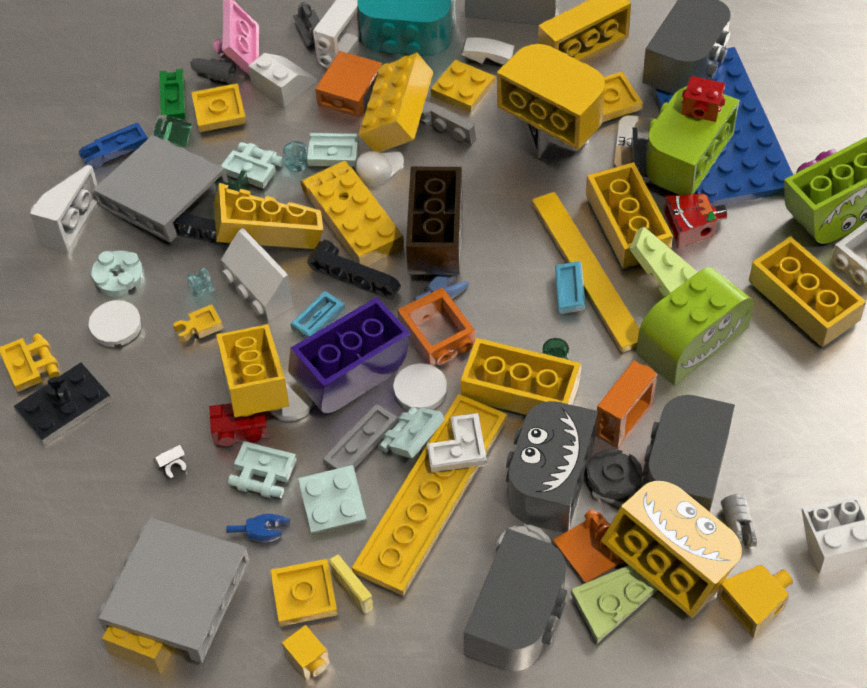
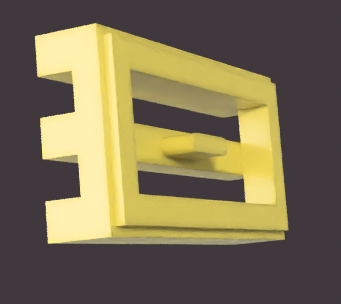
(351, 584)

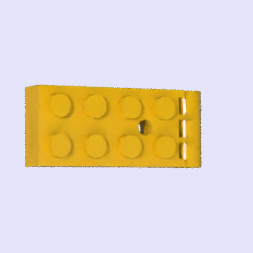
(353, 214)

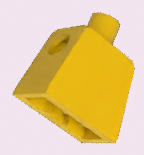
(756, 596)

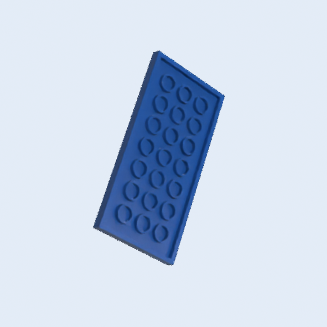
(753, 160)

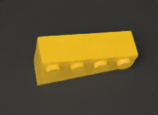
(265, 220)

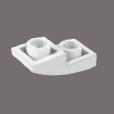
(479, 48)

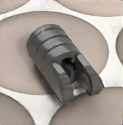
(215, 69)

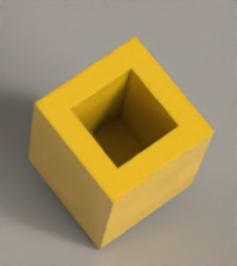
(306, 653)

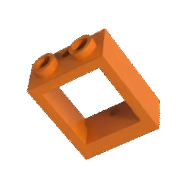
(427, 308)
(626, 404)

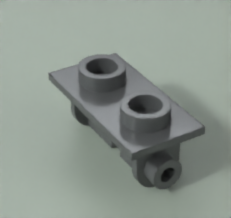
(306, 22)

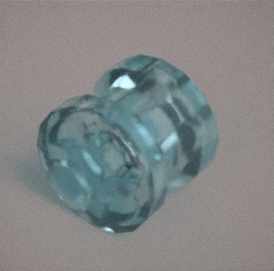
(295, 156)
(200, 283)

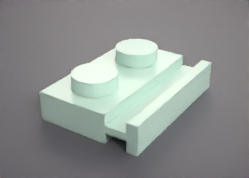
(332, 148)

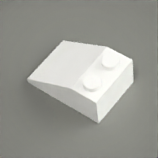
(65, 210)

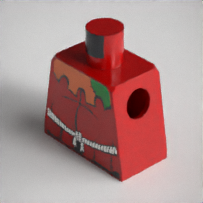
(692, 218)

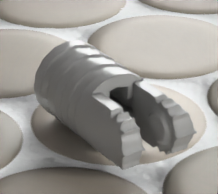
(739, 519)

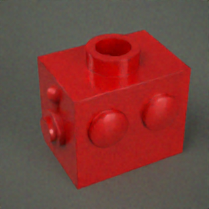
(703, 98)

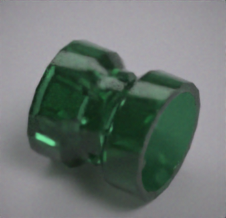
(556, 347)

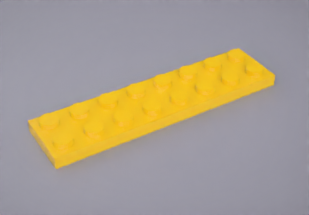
(422, 507)

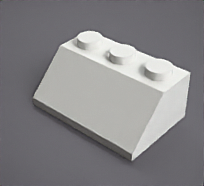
(256, 277)

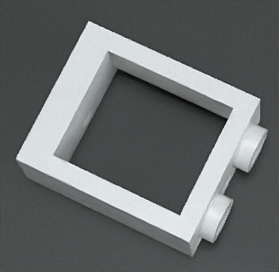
(337, 31)
(848, 260)

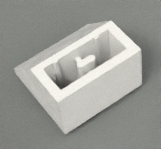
(836, 533)

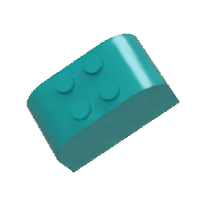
(407, 25)

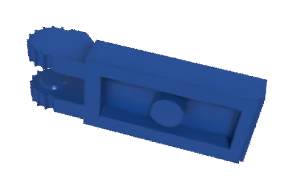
(113, 145)

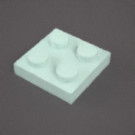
(332, 499)

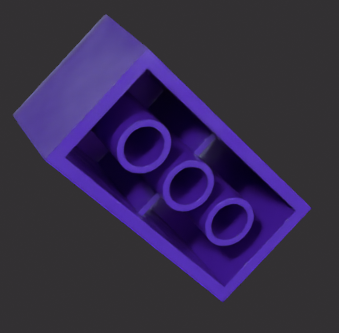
(349, 356)

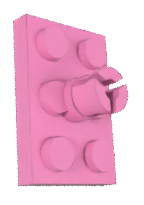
(239, 36)

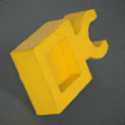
(202, 321)

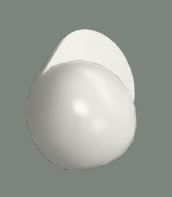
(378, 167)

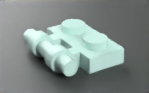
(258, 171)
(411, 431)
(262, 462)

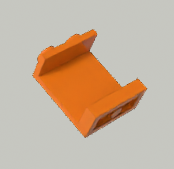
(346, 83)

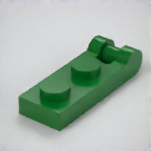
(172, 94)

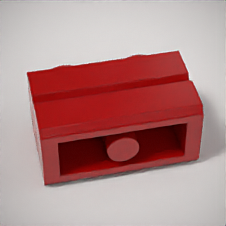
(230, 429)

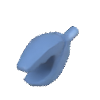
(444, 281)

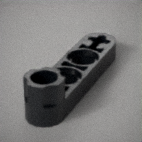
(200, 229)
(326, 261)

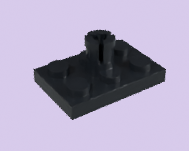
(62, 403)

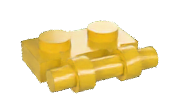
(21, 366)

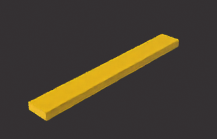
(596, 283)

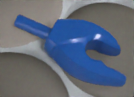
(257, 528)

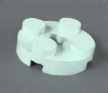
(110, 262)

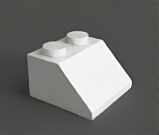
(279, 78)

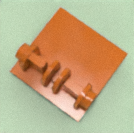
(584, 547)

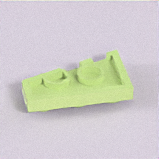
(660, 261)
(611, 599)

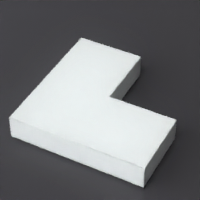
(463, 451)

